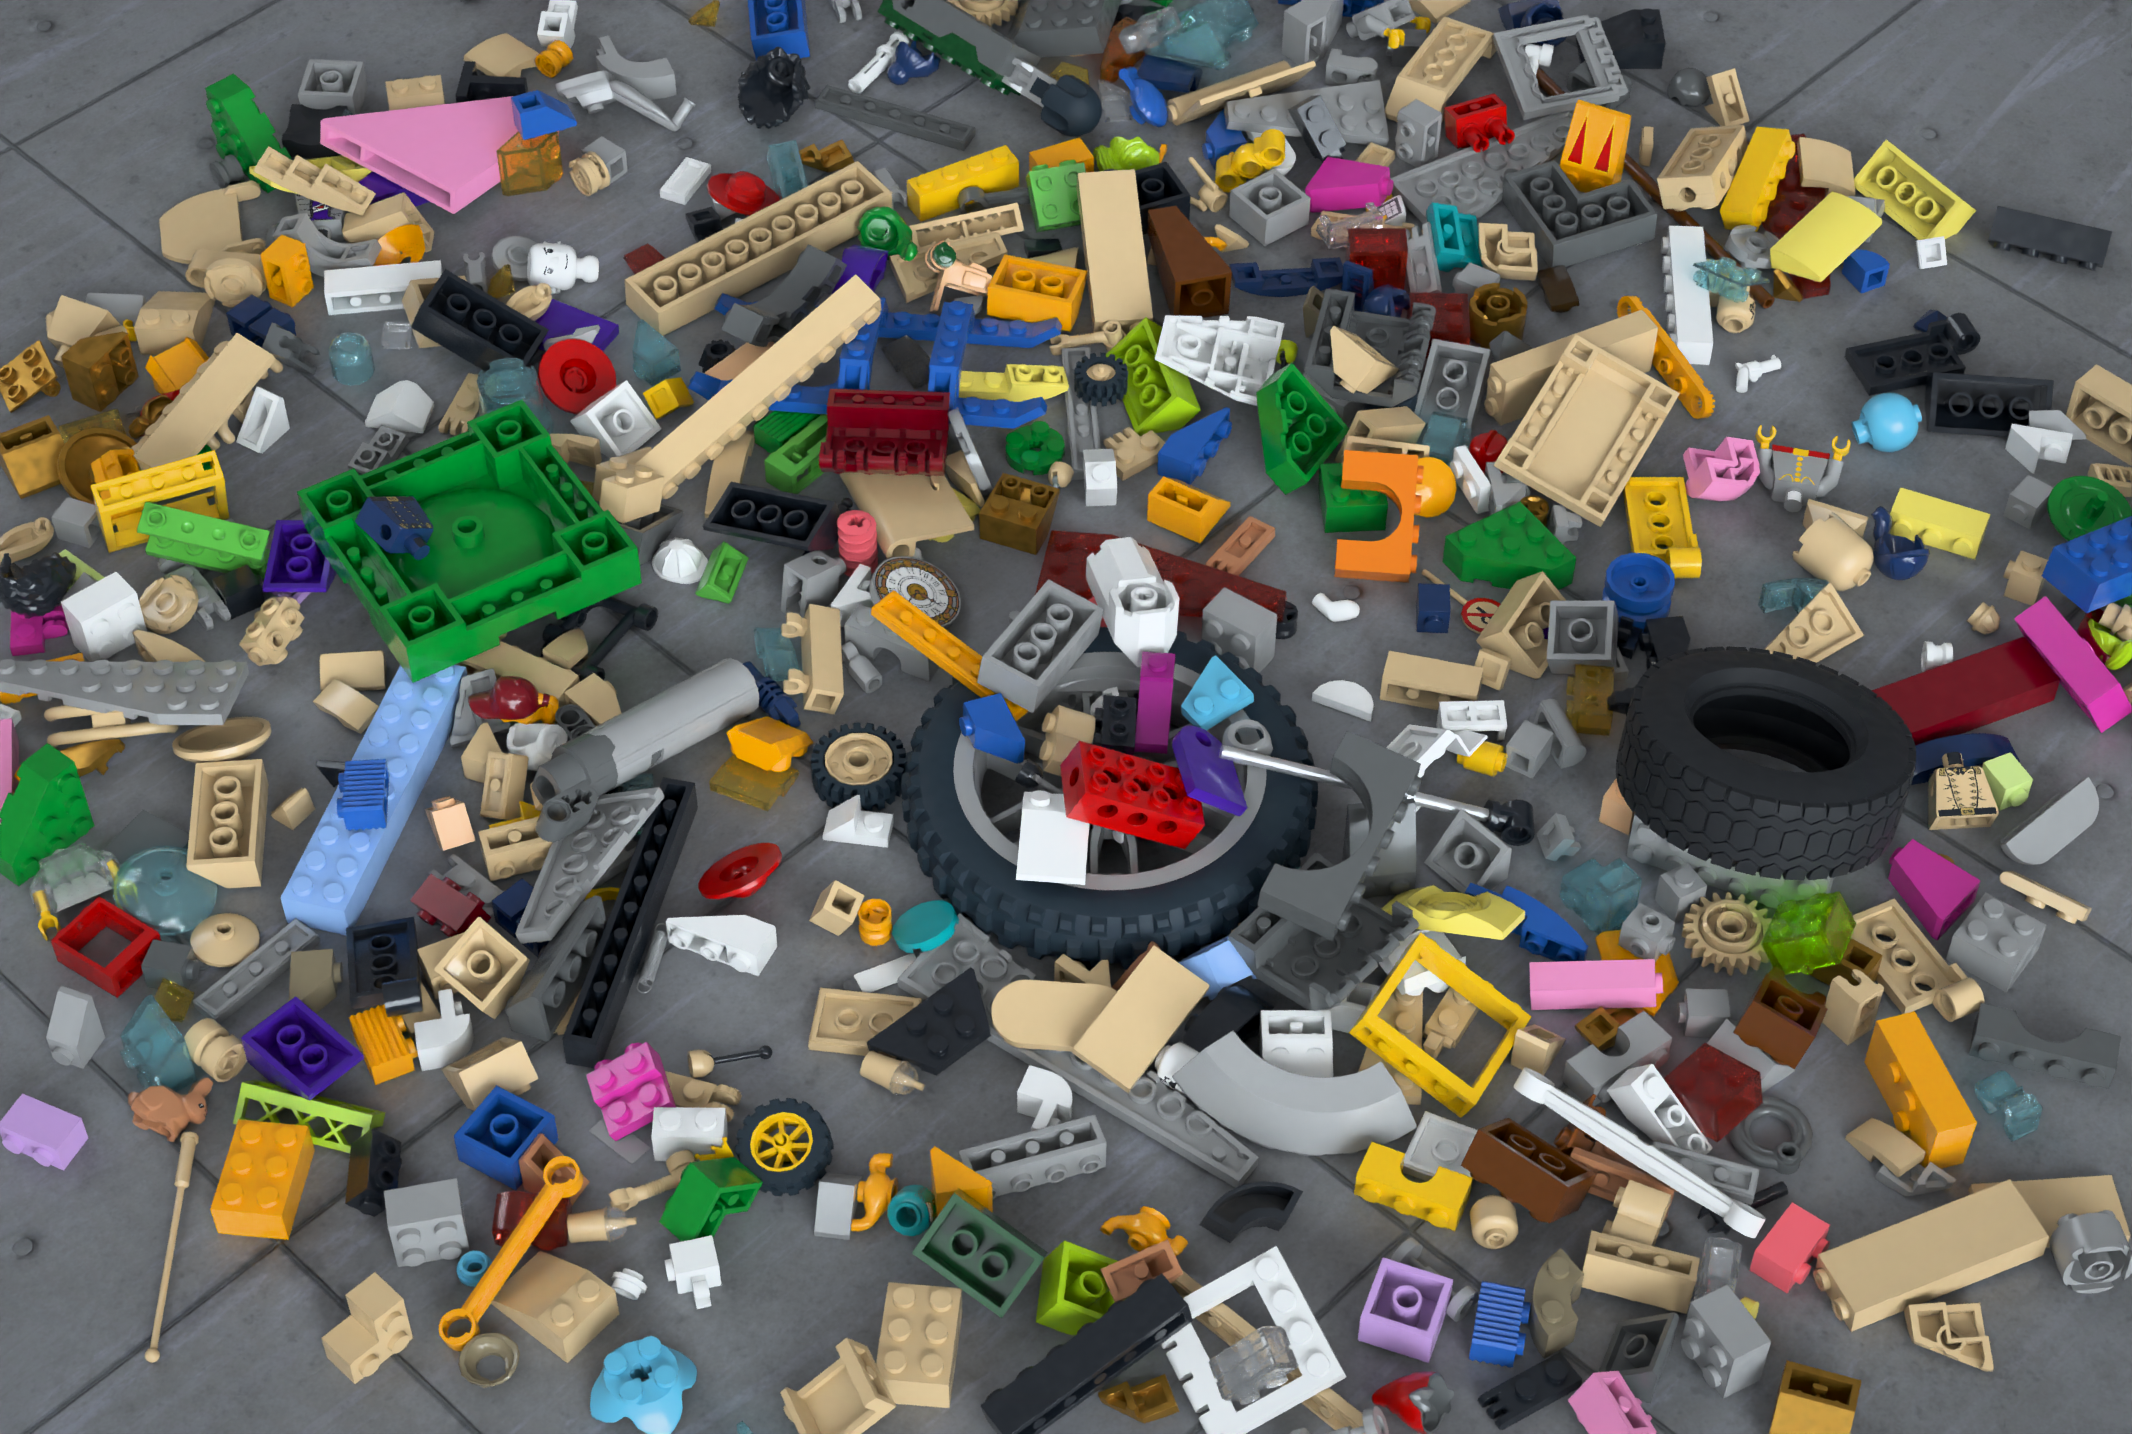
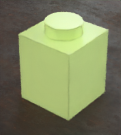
(2007, 780)

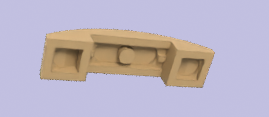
(728, 468)

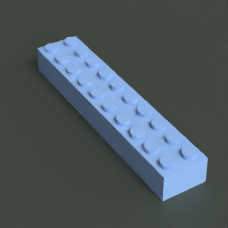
(344, 865)

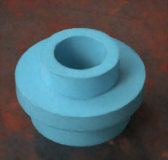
(471, 1261)

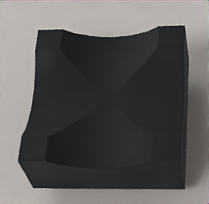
(304, 131)

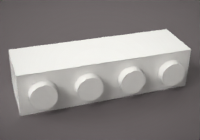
(373, 286)

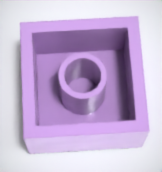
(1405, 1310)

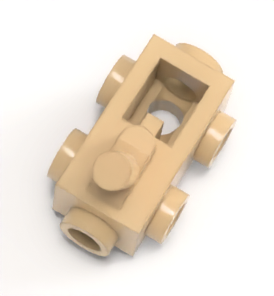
(272, 630)

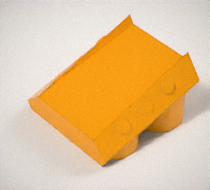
(175, 366)
(768, 743)

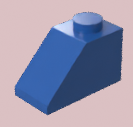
(1221, 140)
(993, 728)

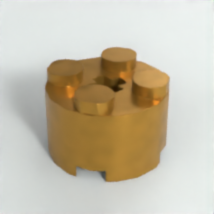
(1496, 311)

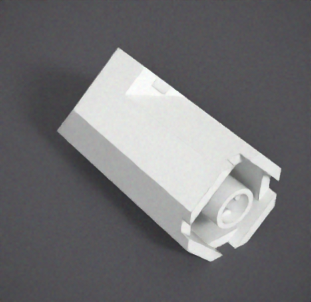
(1135, 600)

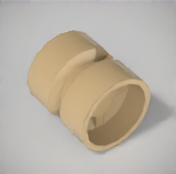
(215, 1050)

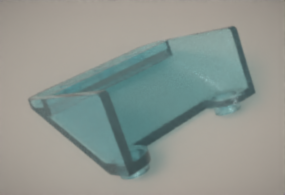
(1207, 33)

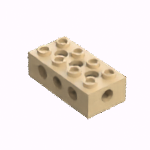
(1702, 167)

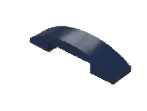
(1287, 282)
(1974, 749)

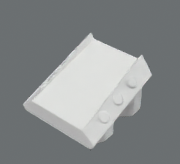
(1417, 975)

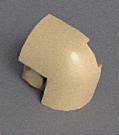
(1507, 252)

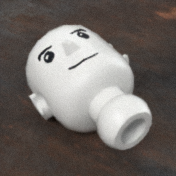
(559, 266)

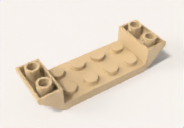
(1439, 66)

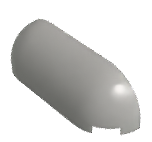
(2052, 825)

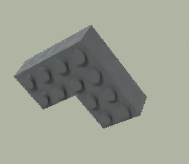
(1576, 225)

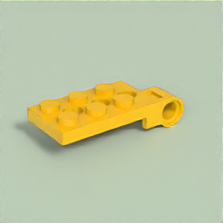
(1682, 545)

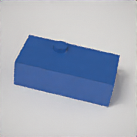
(779, 25)

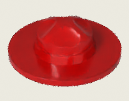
(741, 192)
(575, 374)
(740, 872)

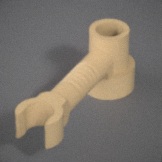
(1110, 337)
(629, 1197)

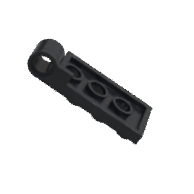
(1945, 337)
(399, 956)

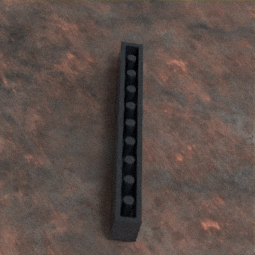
(630, 925)

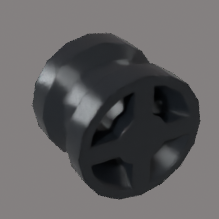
(1289, 625)

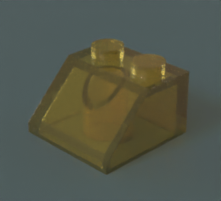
(529, 164)

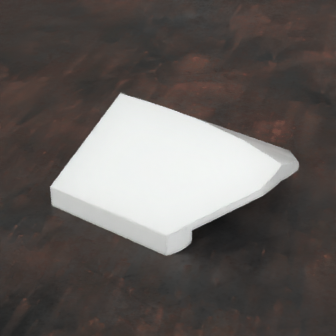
(401, 408)

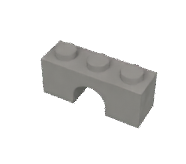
(871, 636)
(1639, 1043)

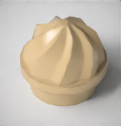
(1984, 619)

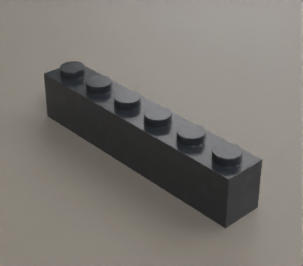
(1088, 1360)

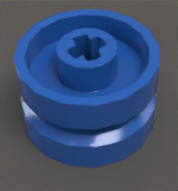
(1640, 587)

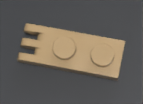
(463, 407)
(2041, 895)

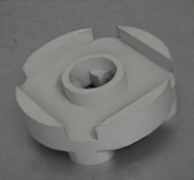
(1751, 246)

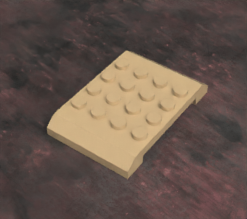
(1587, 430)

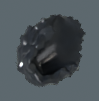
(772, 88)
(36, 586)

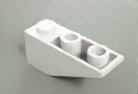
(729, 939)
(1656, 1110)

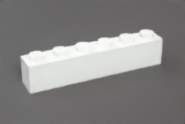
(1686, 301)

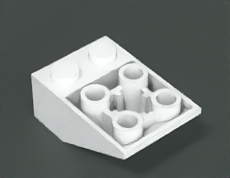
(1297, 1041)

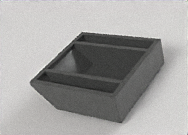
(1063, 26)

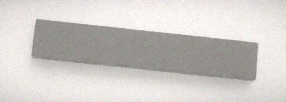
(1081, 417)

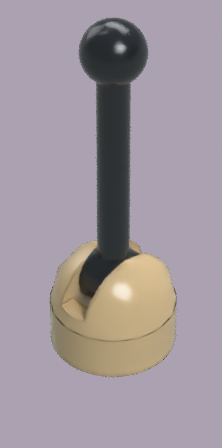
(702, 1062)

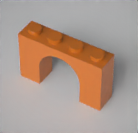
(1396, 478)

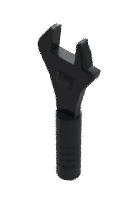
(1761, 1198)

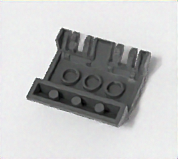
(1397, 339)

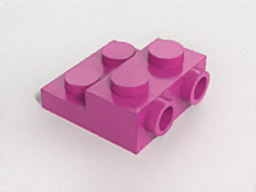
(630, 1089)

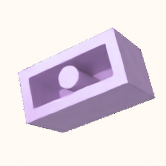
(42, 1132)

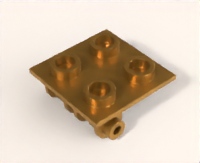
(27, 376)

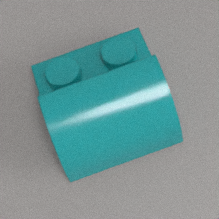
(1453, 237)

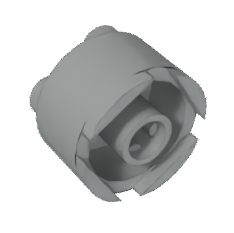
(2091, 1251)

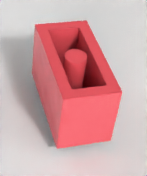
(1790, 1248)

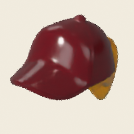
(514, 700)

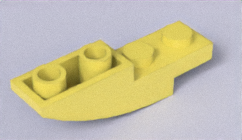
(1015, 384)

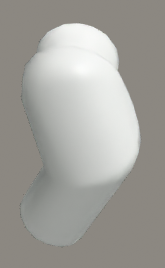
(1336, 610)

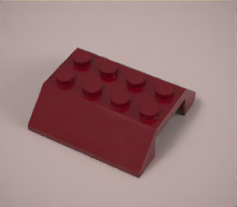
(886, 432)

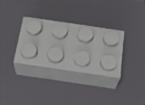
(1040, 646)

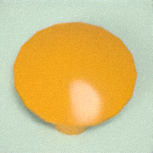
(1437, 488)

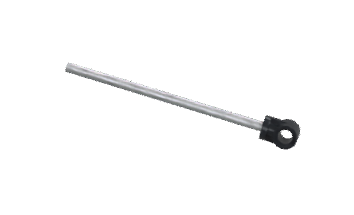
(1512, 818)

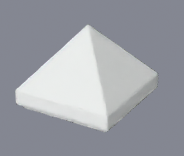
(1931, 252)

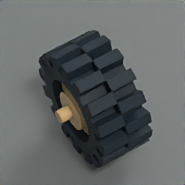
(1101, 379)

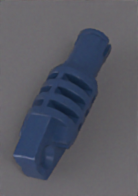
(773, 699)

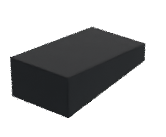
(1041, 247)

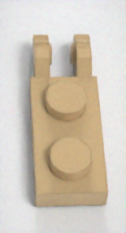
(702, 1094)

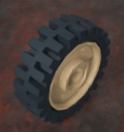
(858, 764)

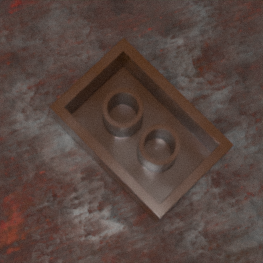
(1528, 1170)

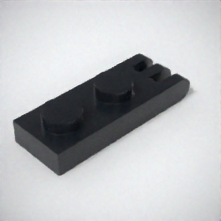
(1530, 1391)

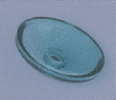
(162, 904)

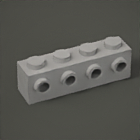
(1039, 1156)

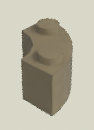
(1551, 1315)

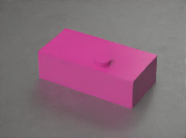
(2075, 664)

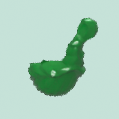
(887, 231)

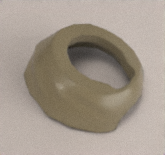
(483, 1346)

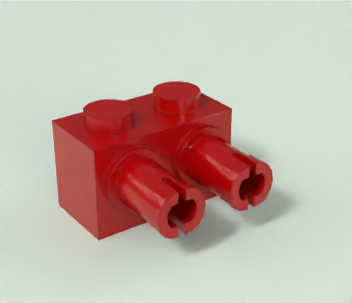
(1476, 122)

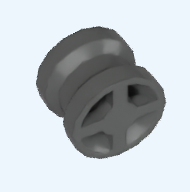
(226, 171)

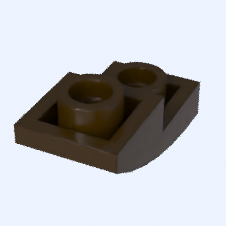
(1557, 289)

